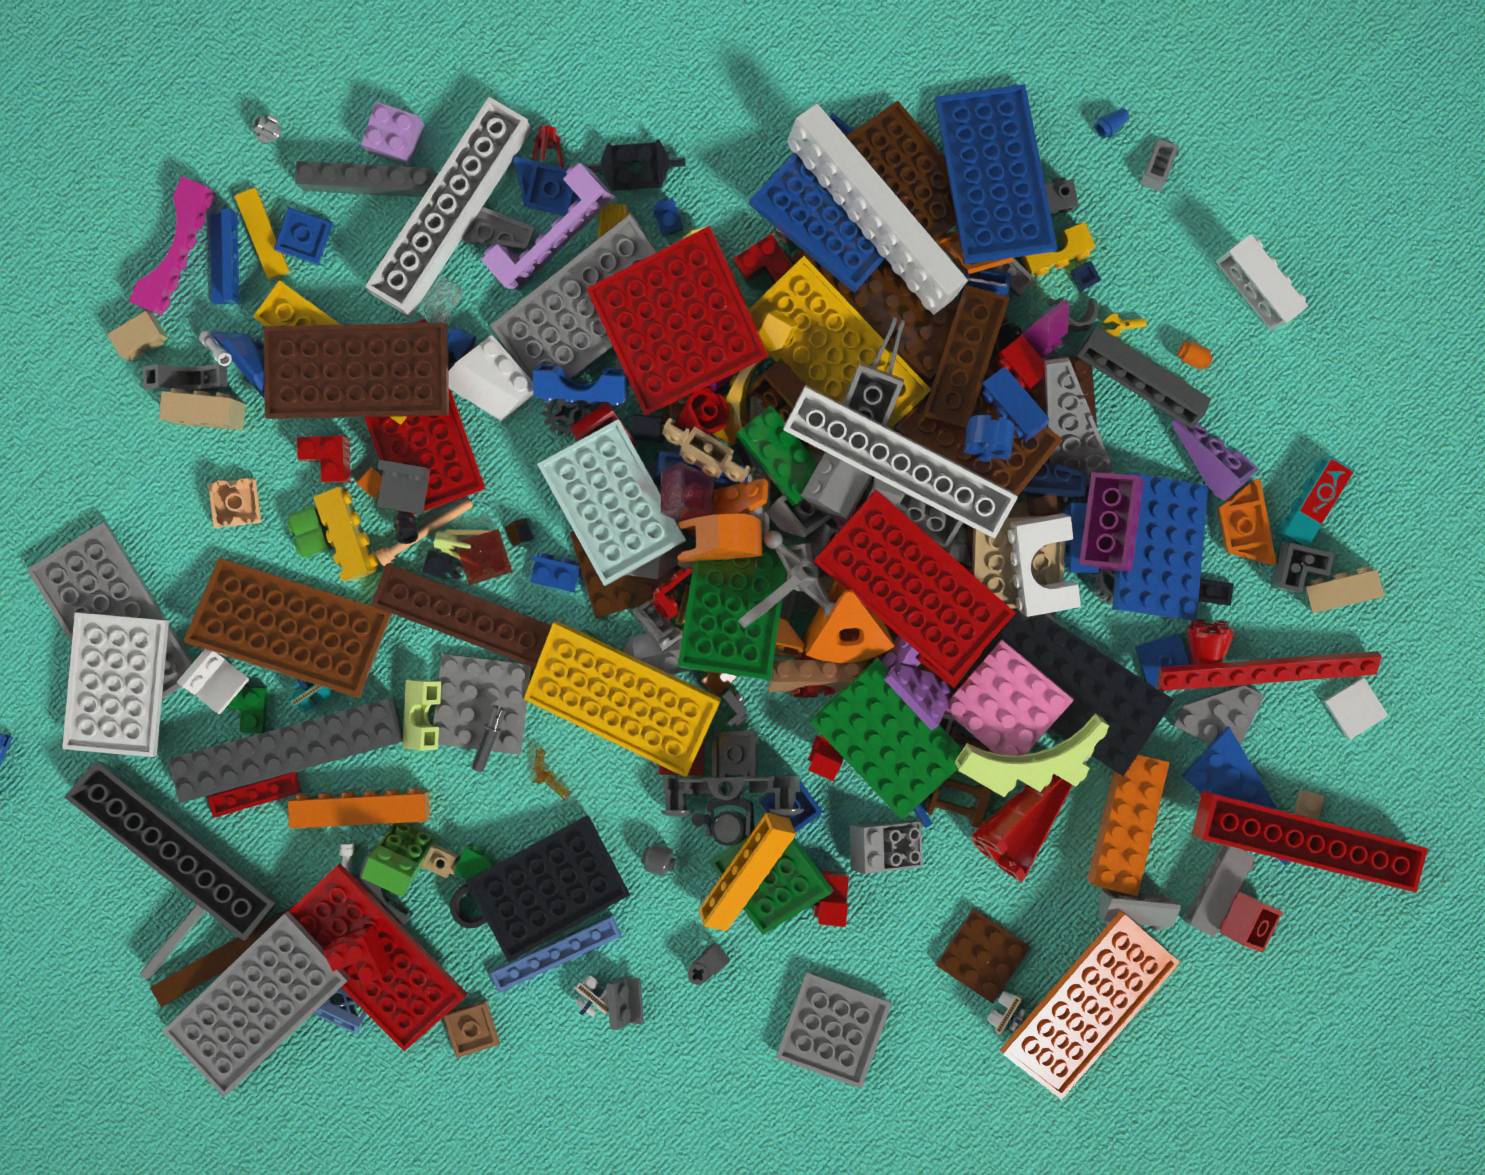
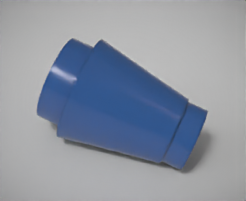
(1110, 123)

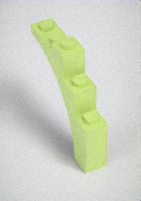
(1035, 769)

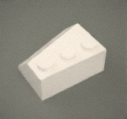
(491, 379)

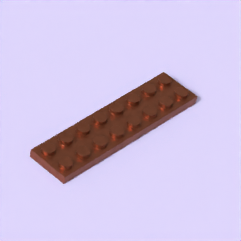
(461, 615)

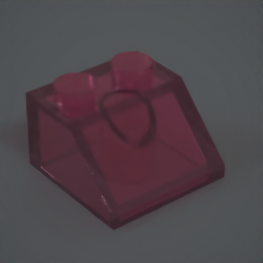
(686, 493)

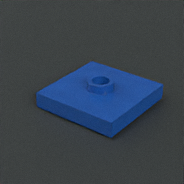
(303, 236)
(1160, 653)

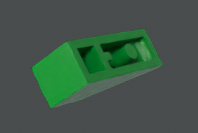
(473, 861)

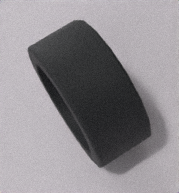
(457, 914)

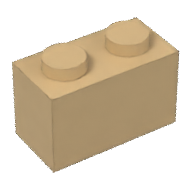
(138, 336)

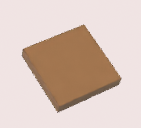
(471, 1028)

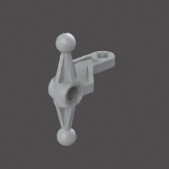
(801, 576)

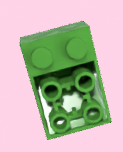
(398, 858)

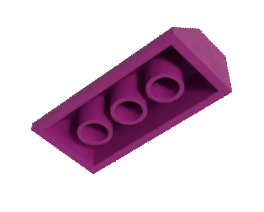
(1111, 521)

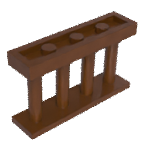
(980, 792)

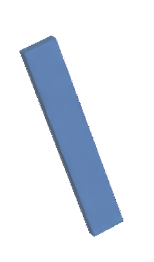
(555, 953)

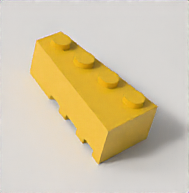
(345, 534)

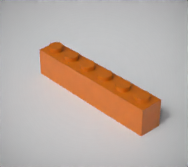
(359, 809)

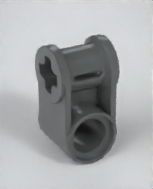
(711, 962)

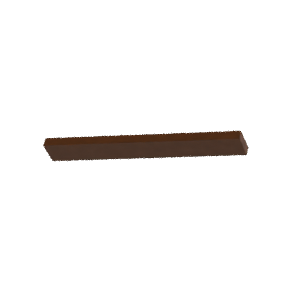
(208, 965)

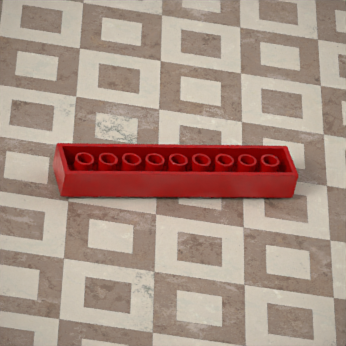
(1309, 841)

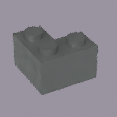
(1297, 561)

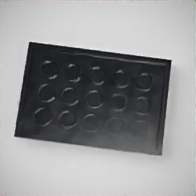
(547, 888)

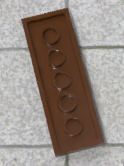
(966, 357)

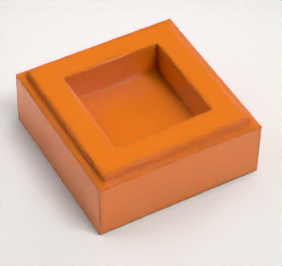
(371, 482)

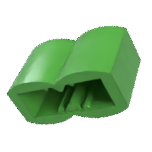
(309, 532)

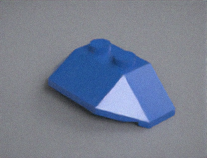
(246, 354)

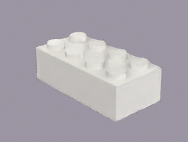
(1262, 283)

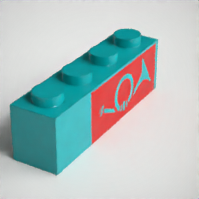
(1315, 501)

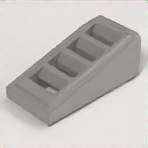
(1153, 178)

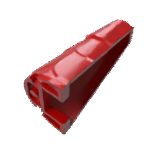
(1021, 826)

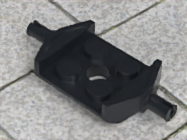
(652, 157)

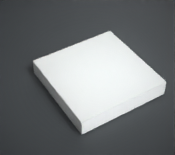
(1355, 708)

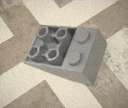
(885, 846)

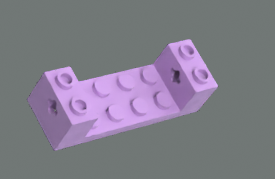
(517, 271)

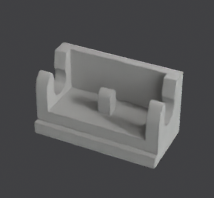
(660, 631)

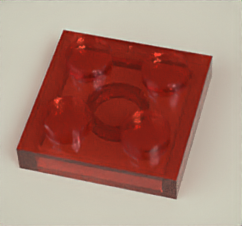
(485, 558)

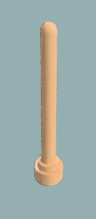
(388, 554)

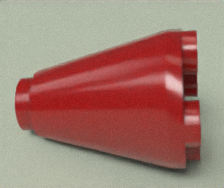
(1209, 641)

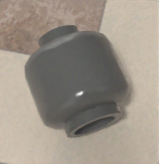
(658, 859)

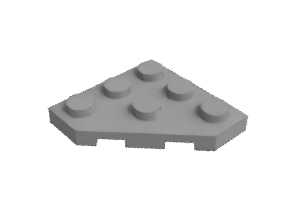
(1210, 715)

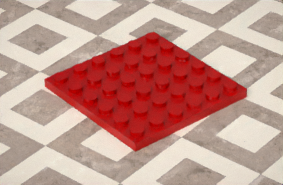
(678, 321)

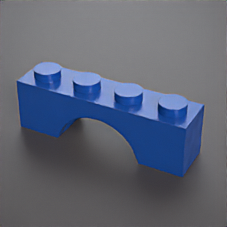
(552, 383)

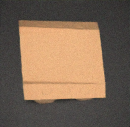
(234, 502)

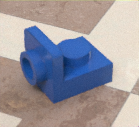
(667, 217)

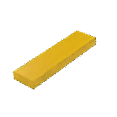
(262, 233)

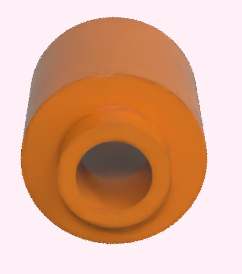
(1195, 355)

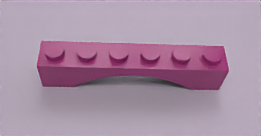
(156, 288)

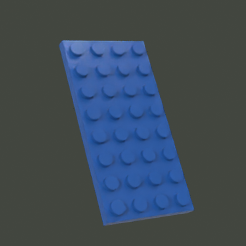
(995, 174)

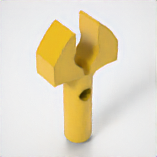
(1123, 324)

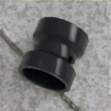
(405, 528)

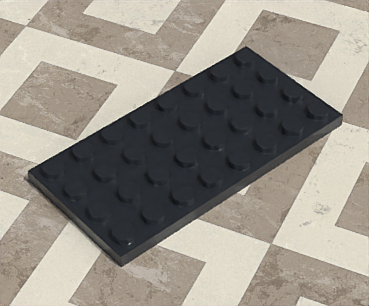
(1094, 682)

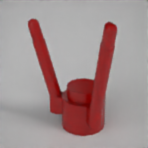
(546, 139)

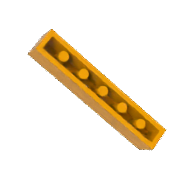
(746, 871)

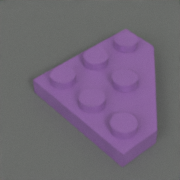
(922, 692)

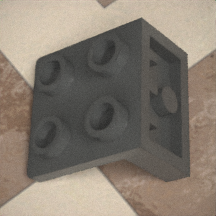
(403, 487)

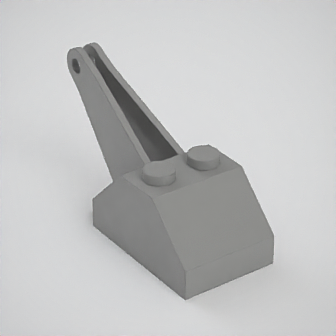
(873, 390)

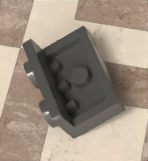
(736, 701)

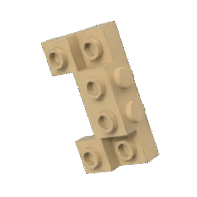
(705, 452)

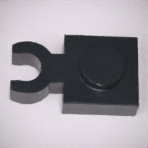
(439, 565)

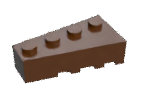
(779, 388)

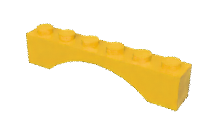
(776, 333)

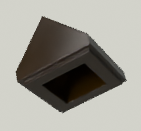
(519, 532)

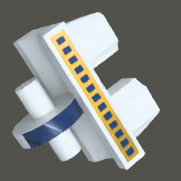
(585, 989)
(1001, 1021)

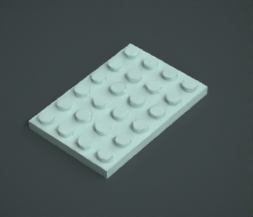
(611, 502)

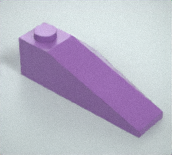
(1219, 466)

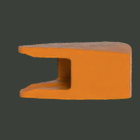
(723, 537)
(849, 631)

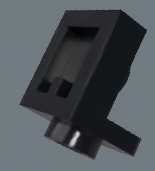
(1007, 335)

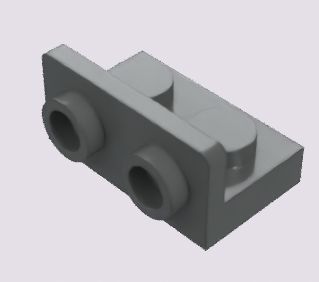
(625, 1002)

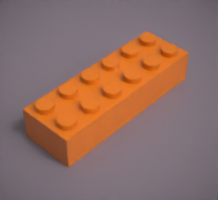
(1128, 825)

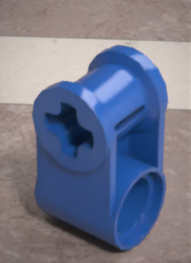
(459, 344)

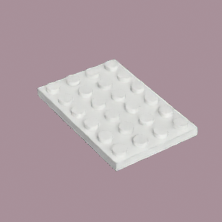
(115, 684)

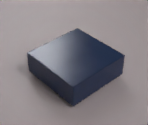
(1085, 276)

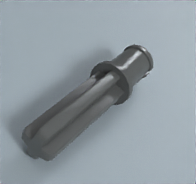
(488, 738)

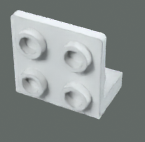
(213, 680)

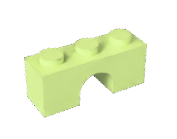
(417, 730)

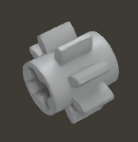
(266, 128)

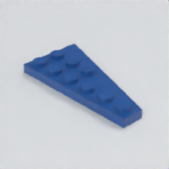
(1228, 772)

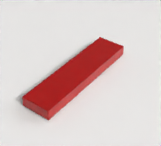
(254, 794)

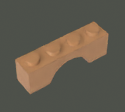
(793, 674)

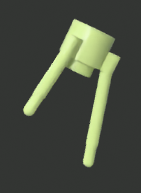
(446, 540)

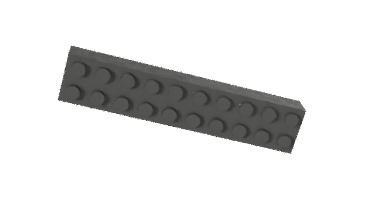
(286, 750)
(171, 850)

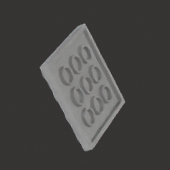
(467, 697)
(833, 1029)

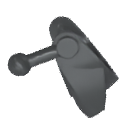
(1083, 323)

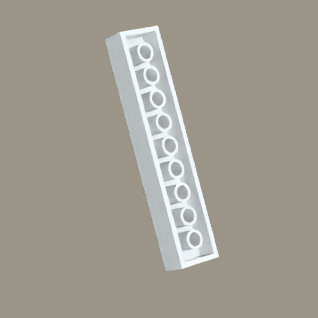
(449, 207)
(875, 209)
(900, 461)

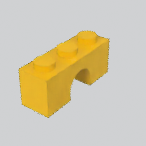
(1076, 244)

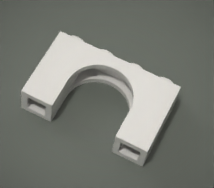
(1026, 539)

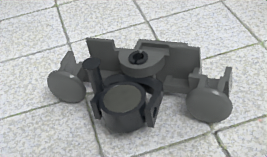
(731, 755)

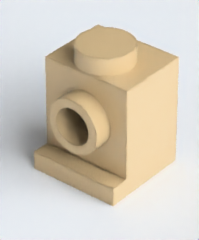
(434, 854)

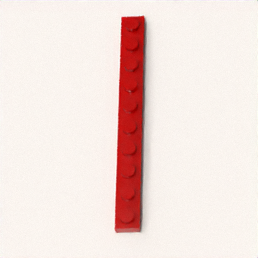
(1268, 671)

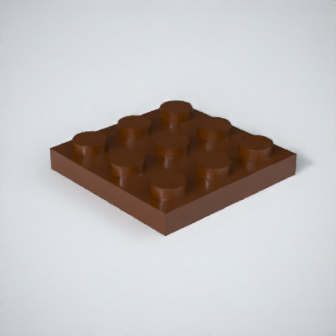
(982, 955)

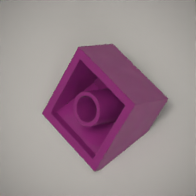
(1048, 330)

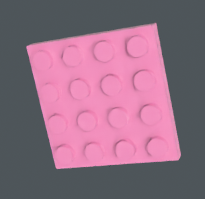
(1008, 702)

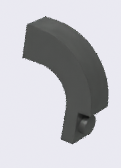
(190, 379)
(400, 913)

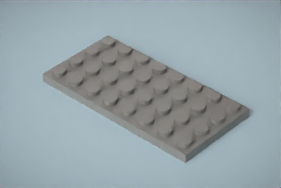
(558, 318)
(100, 579)
(255, 1004)

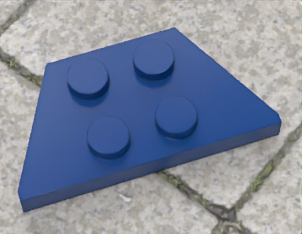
(544, 187)

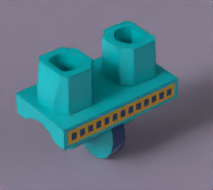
(303, 696)

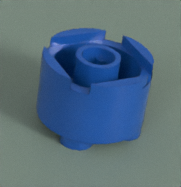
(989, 438)

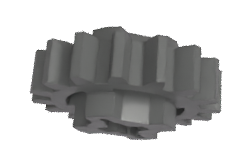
(558, 416)

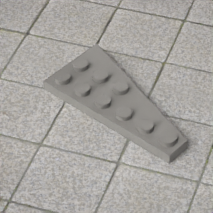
(1072, 420)

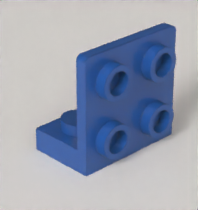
(553, 573)

